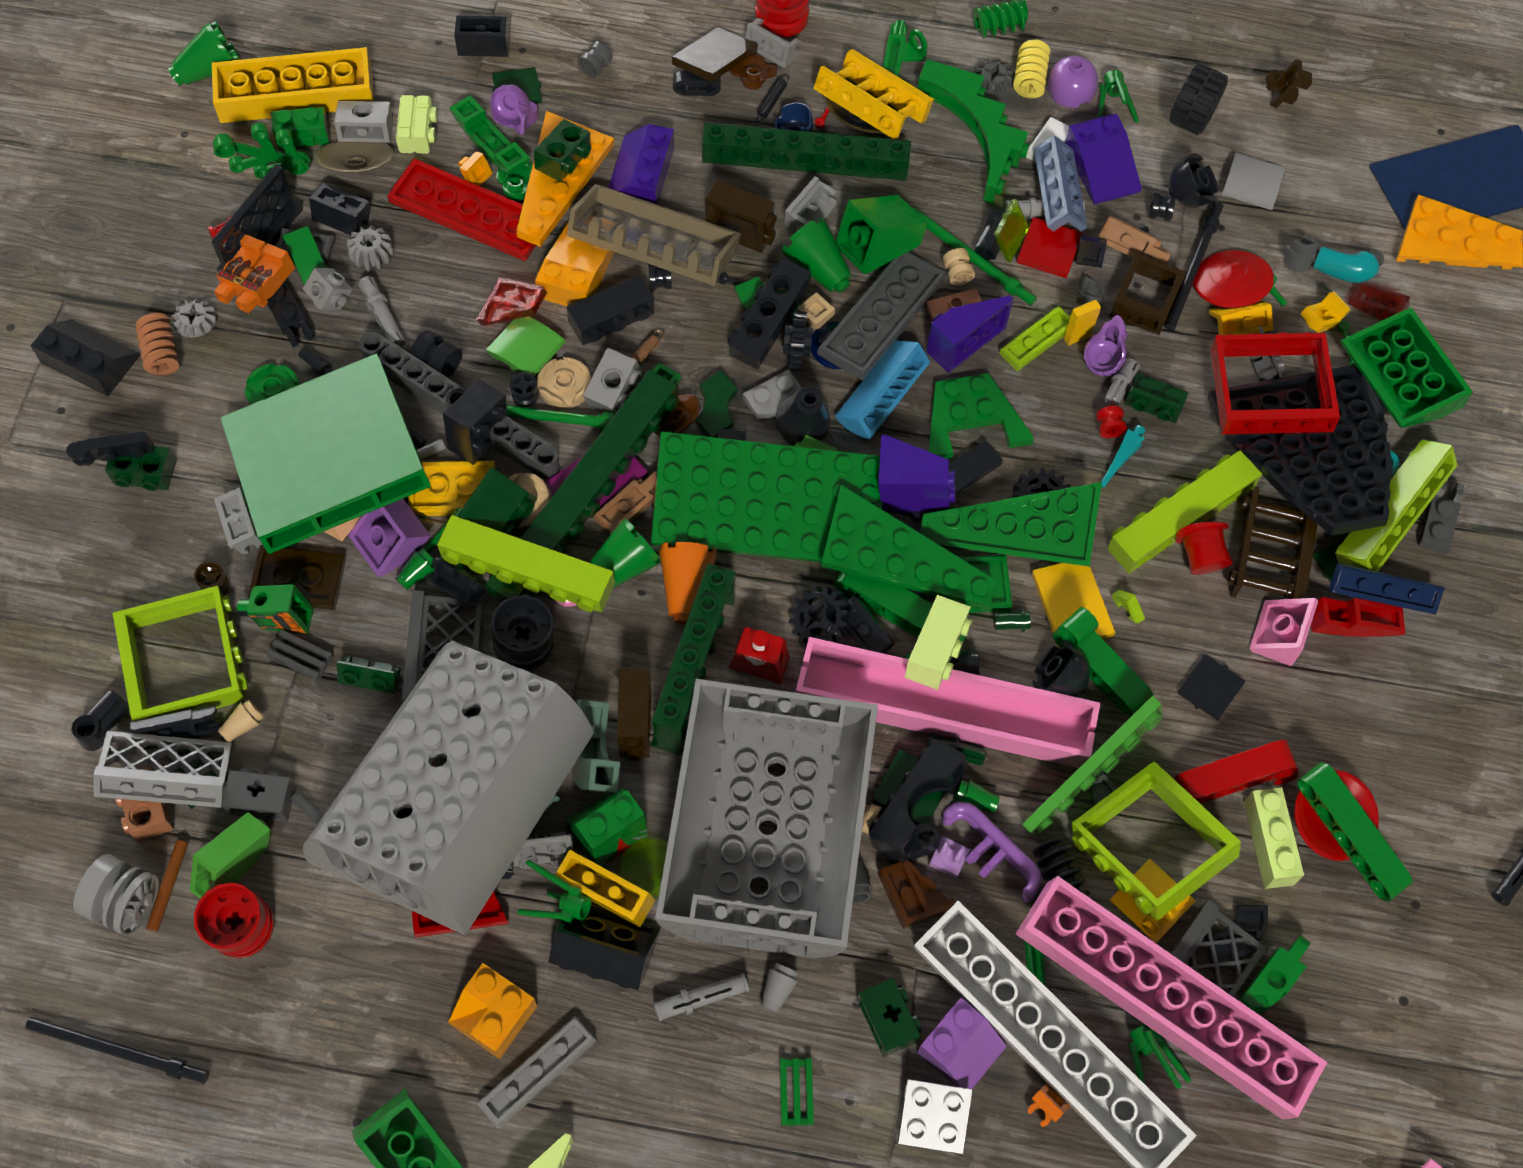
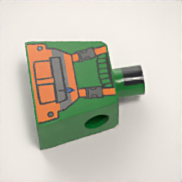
(278, 608)

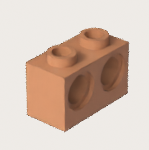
(134, 810)

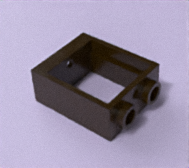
(746, 205)
(1149, 317)
(634, 713)

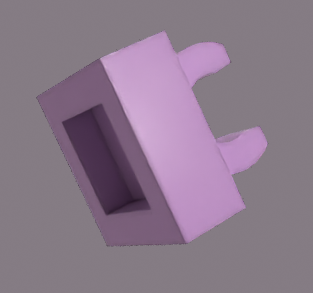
(949, 857)

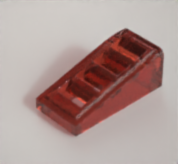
(1395, 301)

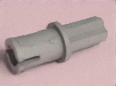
(1121, 382)

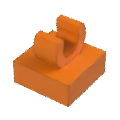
(1050, 1103)

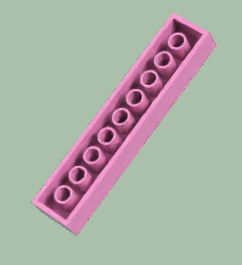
(1172, 999)

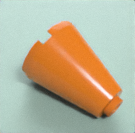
(682, 574)

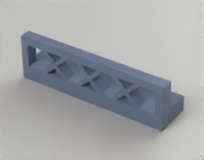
(1059, 184)

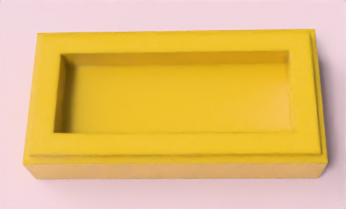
(1082, 322)

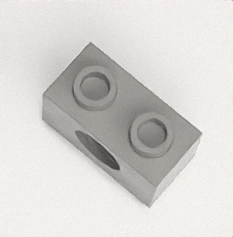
(363, 121)
(611, 367)

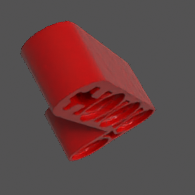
(1240, 771)

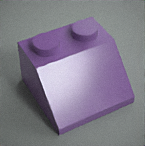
(389, 536)
(962, 1046)

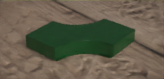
(717, 394)

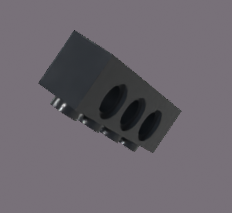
(754, 350)

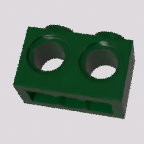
(562, 150)
(139, 470)

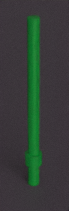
(1011, 285)

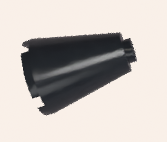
(803, 415)

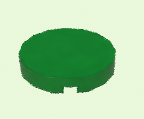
(269, 381)

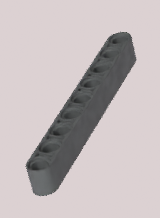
(432, 380)

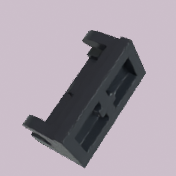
(338, 209)

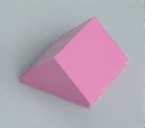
(1283, 628)

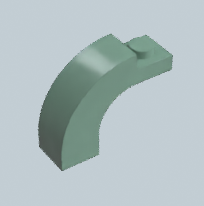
(593, 767)

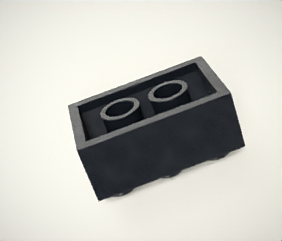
(84, 355)
(605, 947)

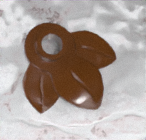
(754, 71)

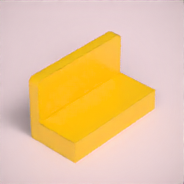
(1243, 319)

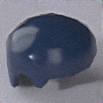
(795, 117)

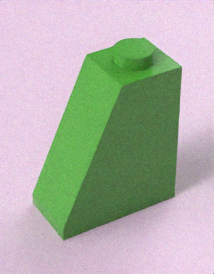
(229, 854)

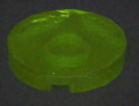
(644, 864)

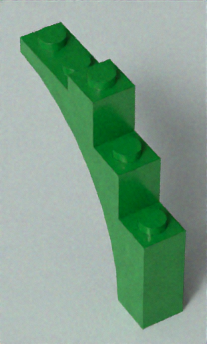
(964, 96)

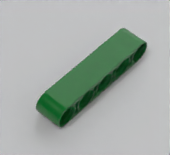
(888, 601)
(1354, 832)

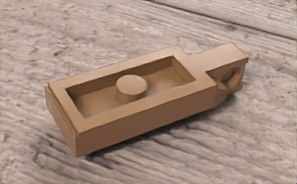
(1132, 240)
(628, 503)

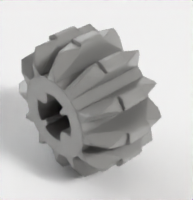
(370, 248)

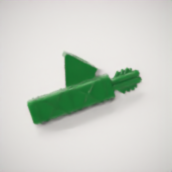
(901, 51)

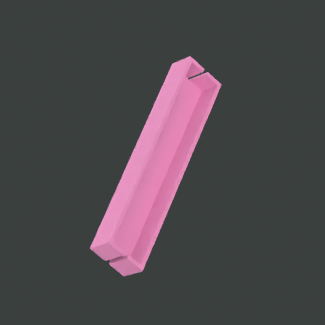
(964, 707)

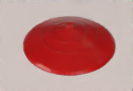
(1233, 279)
(1314, 830)

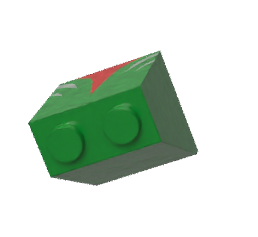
(608, 826)

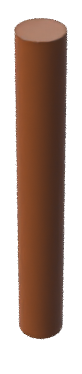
(166, 886)

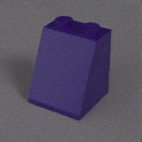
(913, 479)

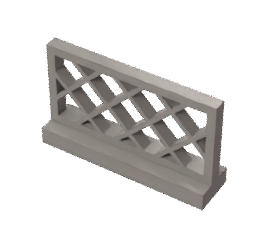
(161, 784)

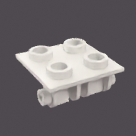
(935, 1116)

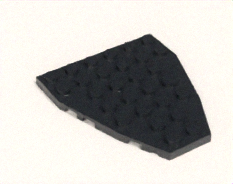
(1329, 476)

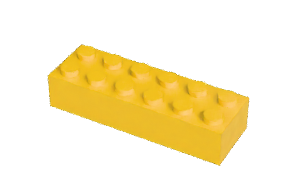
(288, 82)

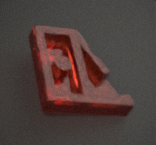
(511, 301)

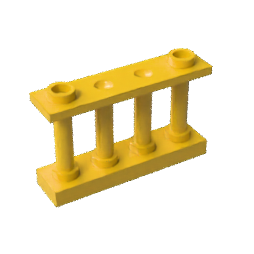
(880, 82)

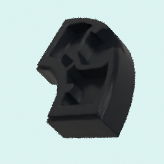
(1249, 918)

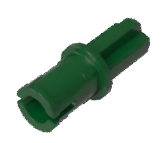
(972, 754)

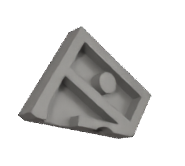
(767, 397)

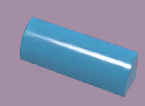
(883, 388)

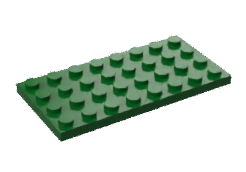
(754, 495)

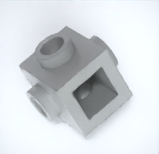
(327, 289)

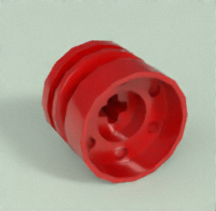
(223, 908)

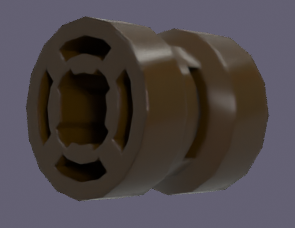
(208, 574)

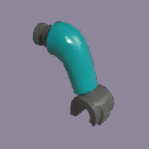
(1342, 266)

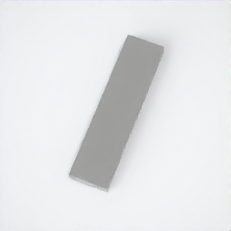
(536, 1072)

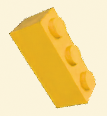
(606, 888)

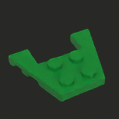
(972, 404)

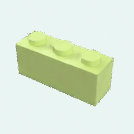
(938, 643)
(1273, 838)

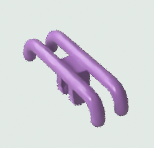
(995, 837)

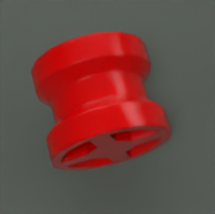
(1111, 422)

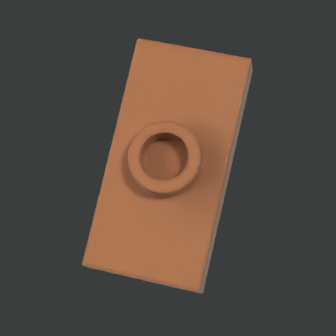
(943, 304)

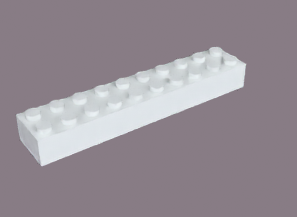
(1053, 1041)

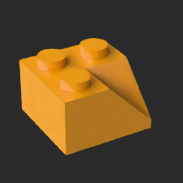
(492, 1010)

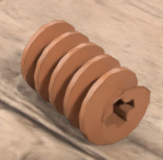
(157, 344)

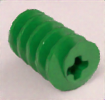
(1000, 17)

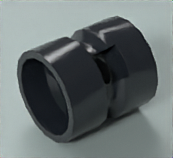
(436, 353)

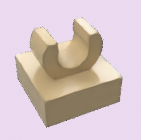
(817, 311)

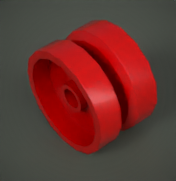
(783, 17)

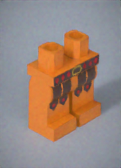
(253, 274)

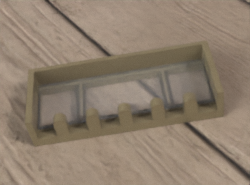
(653, 234)

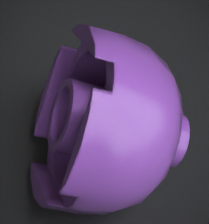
(1072, 81)

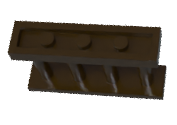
(1297, 566)

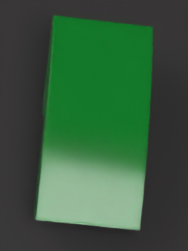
(303, 252)

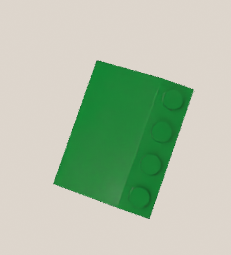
(1408, 369)

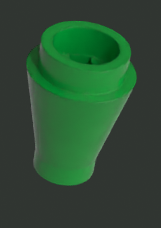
(415, 569)
(973, 793)

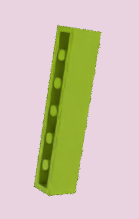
(1411, 492)
(1191, 504)
(526, 564)

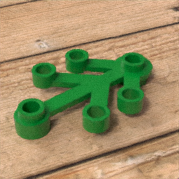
(293, 161)

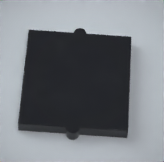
(1211, 687)

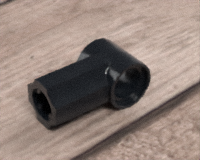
(987, 244)
(101, 718)

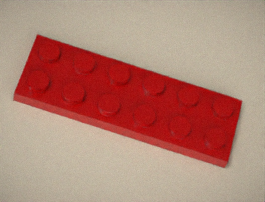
(461, 207)

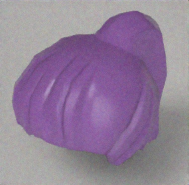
(513, 109)
(1107, 349)

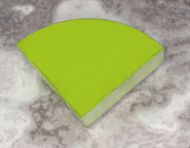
(1130, 604)

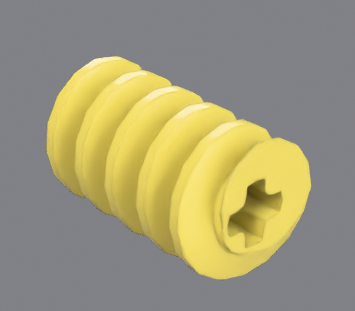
(1031, 69)

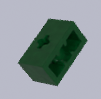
(889, 1035)

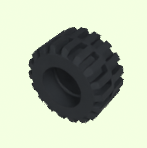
(1198, 99)

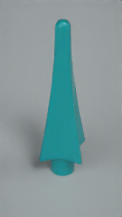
(1129, 445)

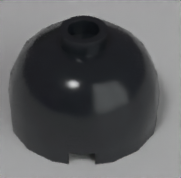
(1192, 182)
(1063, 670)

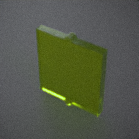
(1011, 230)

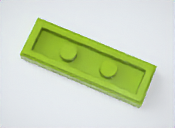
(1036, 339)

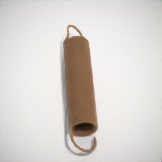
(646, 348)

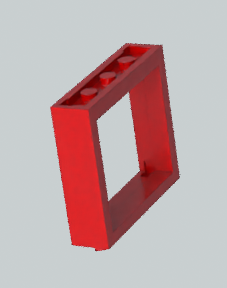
(1277, 419)

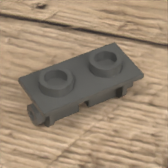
(1269, 366)

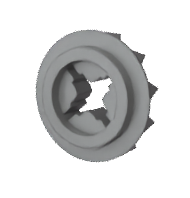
(202, 323)

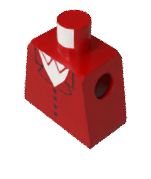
(761, 655)

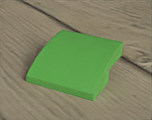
(526, 345)

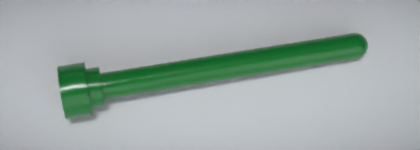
(599, 421)

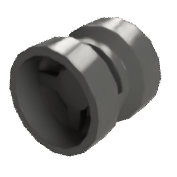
(593, 61)

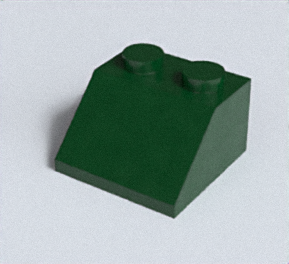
(498, 504)

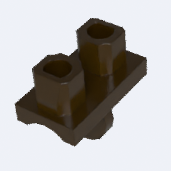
(1285, 82)

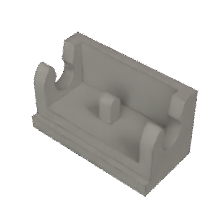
(771, 45)
(810, 205)
(237, 521)

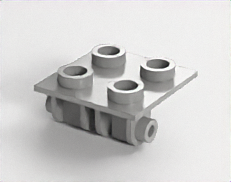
(544, 850)

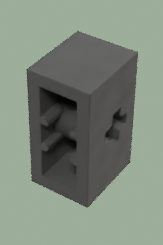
(271, 804)

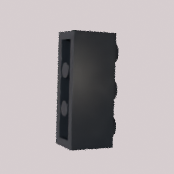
(610, 310)

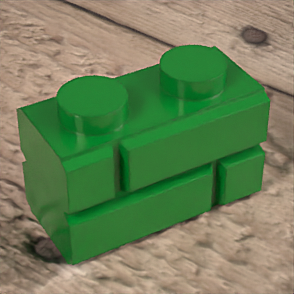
(307, 126)

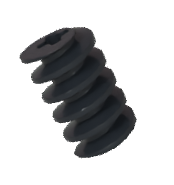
(1056, 863)

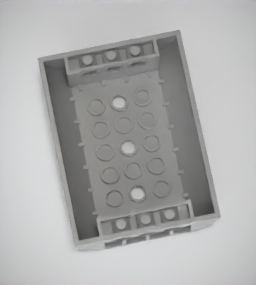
(728, 794)
(470, 810)

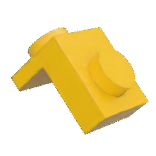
(1325, 314)

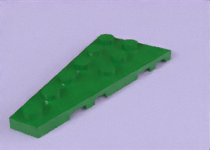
(1033, 526)
(883, 549)

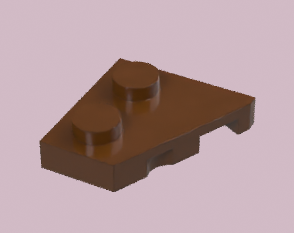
(912, 894)

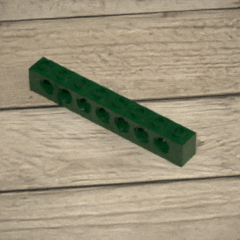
(805, 151)

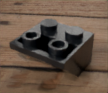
(482, 34)

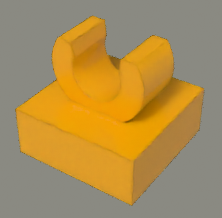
(475, 168)

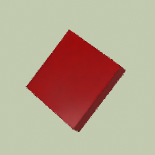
(1048, 249)

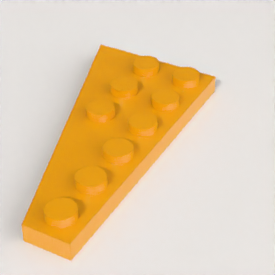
(550, 199)
(1458, 238)

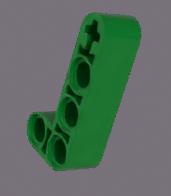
(1106, 667)

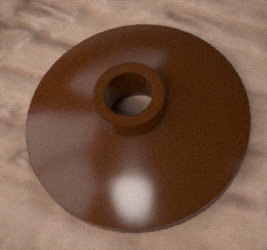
(682, 416)

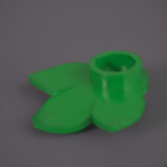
(515, 183)

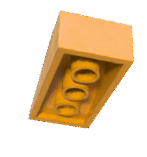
(572, 270)

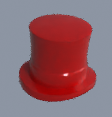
(1205, 547)

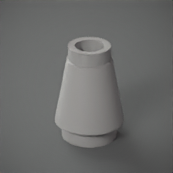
(778, 987)

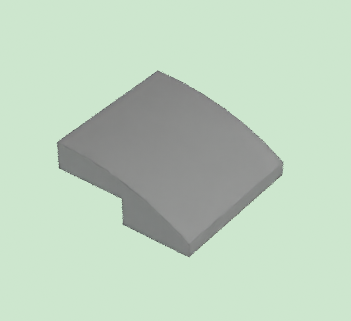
(1253, 181)

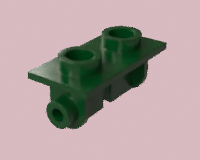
(358, 673)

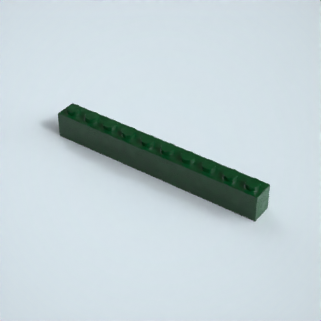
(597, 472)

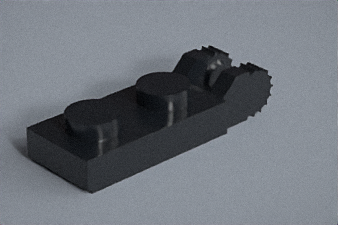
(288, 314)
(110, 447)
(183, 724)

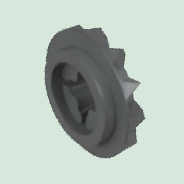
(1002, 82)

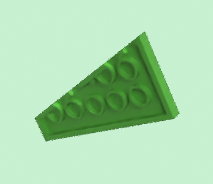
(1104, 759)

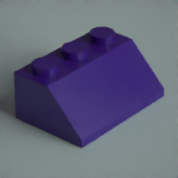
(644, 162)

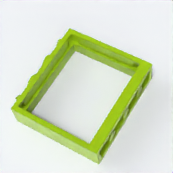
(167, 609)
(1181, 802)

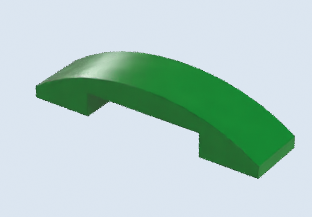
(487, 137)

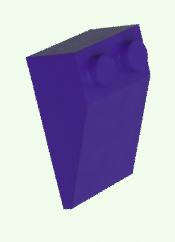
(1104, 158)
(966, 330)

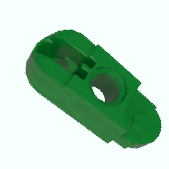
(1276, 976)

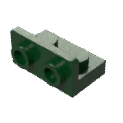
(1156, 398)

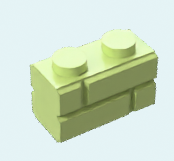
(415, 124)

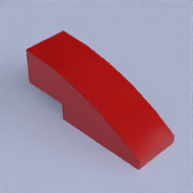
(1357, 618)

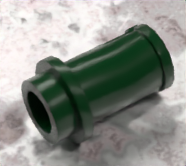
(1012, 620)

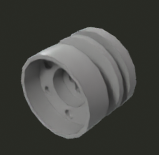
(116, 894)

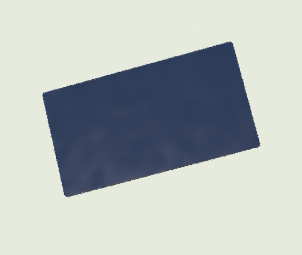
(1471, 174)

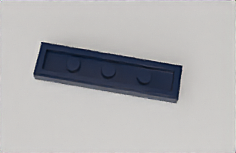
(1386, 588)

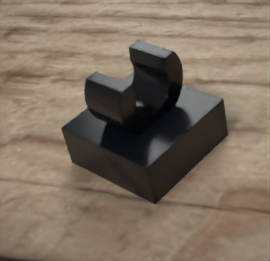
(1091, 251)

